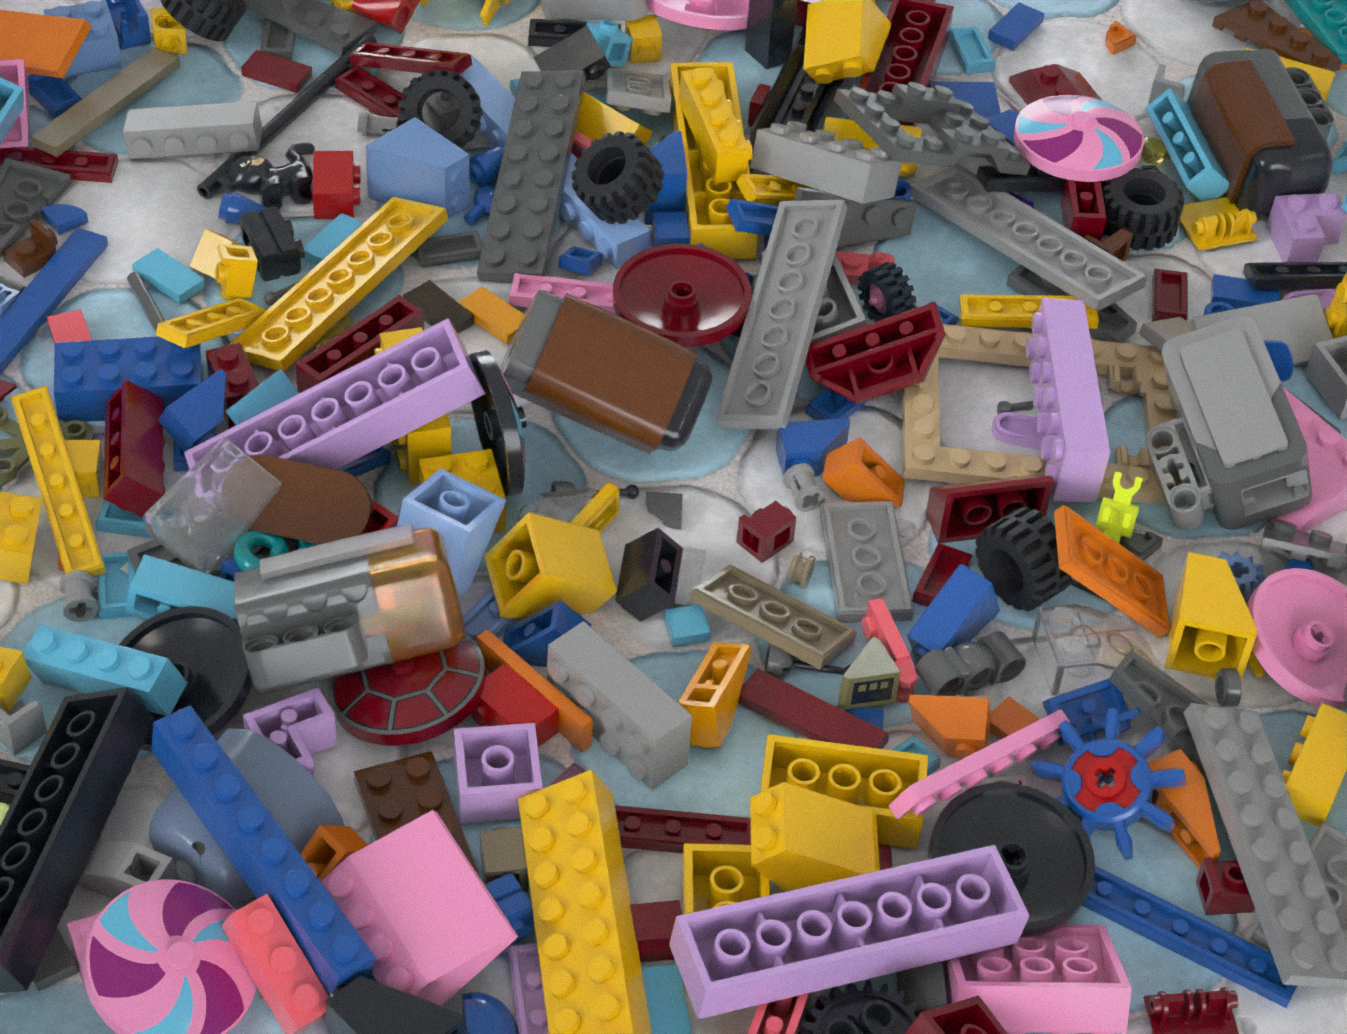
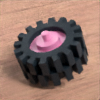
(885, 291)

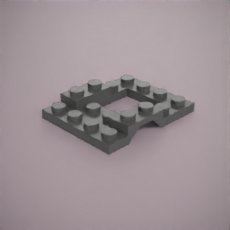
(957, 124)

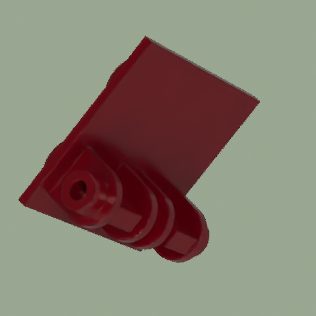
(1192, 1012)

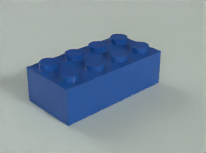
(94, 369)

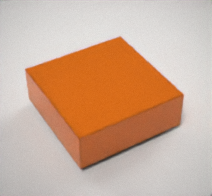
(1010, 718)

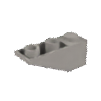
(121, 865)

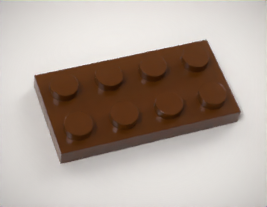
(403, 792)

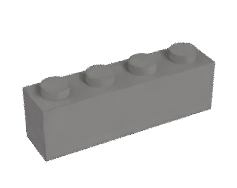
(192, 129)

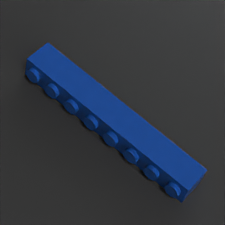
(259, 848)

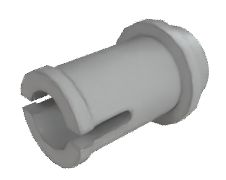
(375, 124)

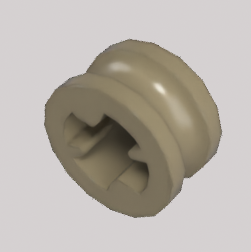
(801, 569)

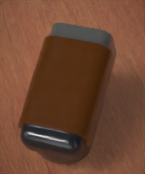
(1262, 126)
(606, 373)

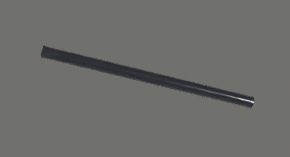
(286, 115)

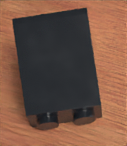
(380, 1009)

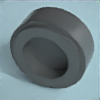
(1228, 687)

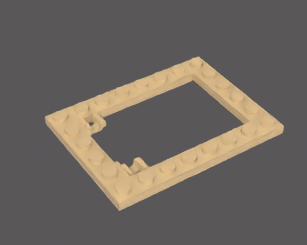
(930, 461)

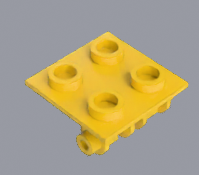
(1217, 223)

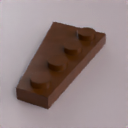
(1275, 32)

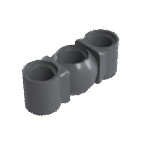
(971, 665)

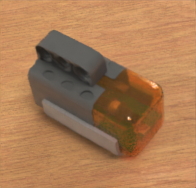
(347, 607)

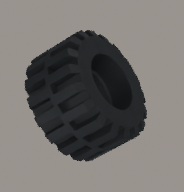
(207, 17)
(453, 84)
(617, 177)
(1145, 206)
(1022, 559)

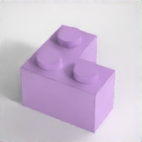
(1305, 224)
(297, 725)

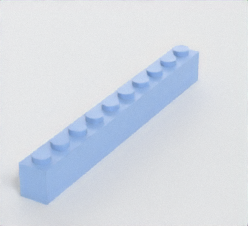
(615, 240)

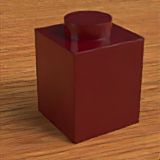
(654, 927)

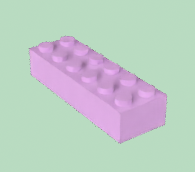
(1068, 400)

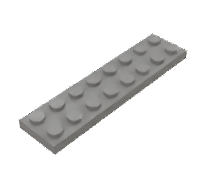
(1029, 238)
(782, 315)
(1270, 846)

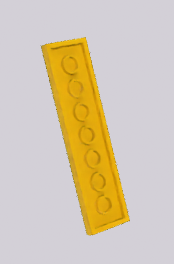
(339, 282)

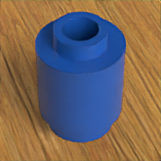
(485, 166)

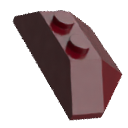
(1050, 81)
(878, 355)

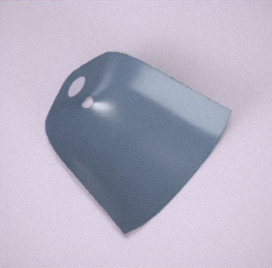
(281, 785)

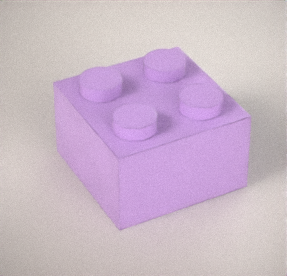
(495, 770)

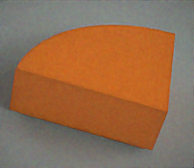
(1119, 38)

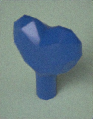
(482, 201)

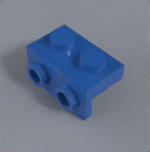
(1088, 708)

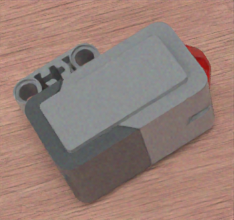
(1230, 428)

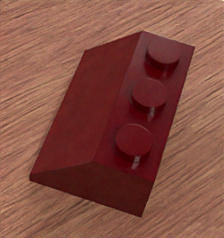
(965, 509)

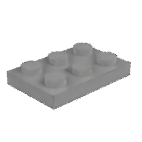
(637, 90)

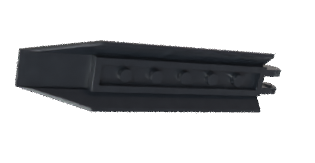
(795, 97)

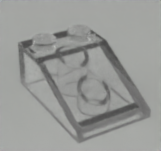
(211, 506)
(1084, 645)

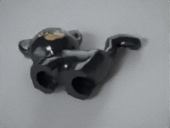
(258, 176)

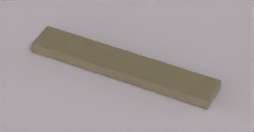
(105, 102)

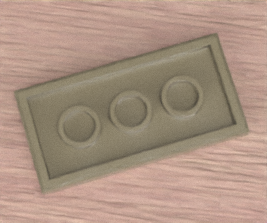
(774, 616)

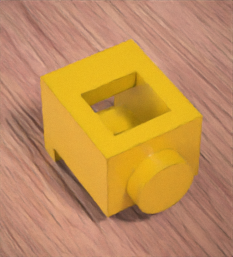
(236, 271)

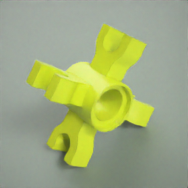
(1117, 514)

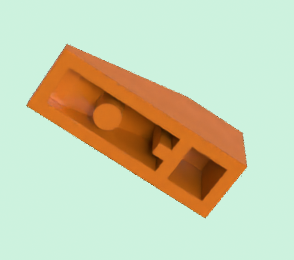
(1189, 808)

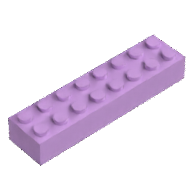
(362, 404)
(846, 931)

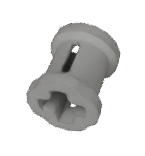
(804, 487)
(79, 601)

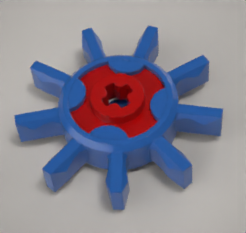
(1107, 762)

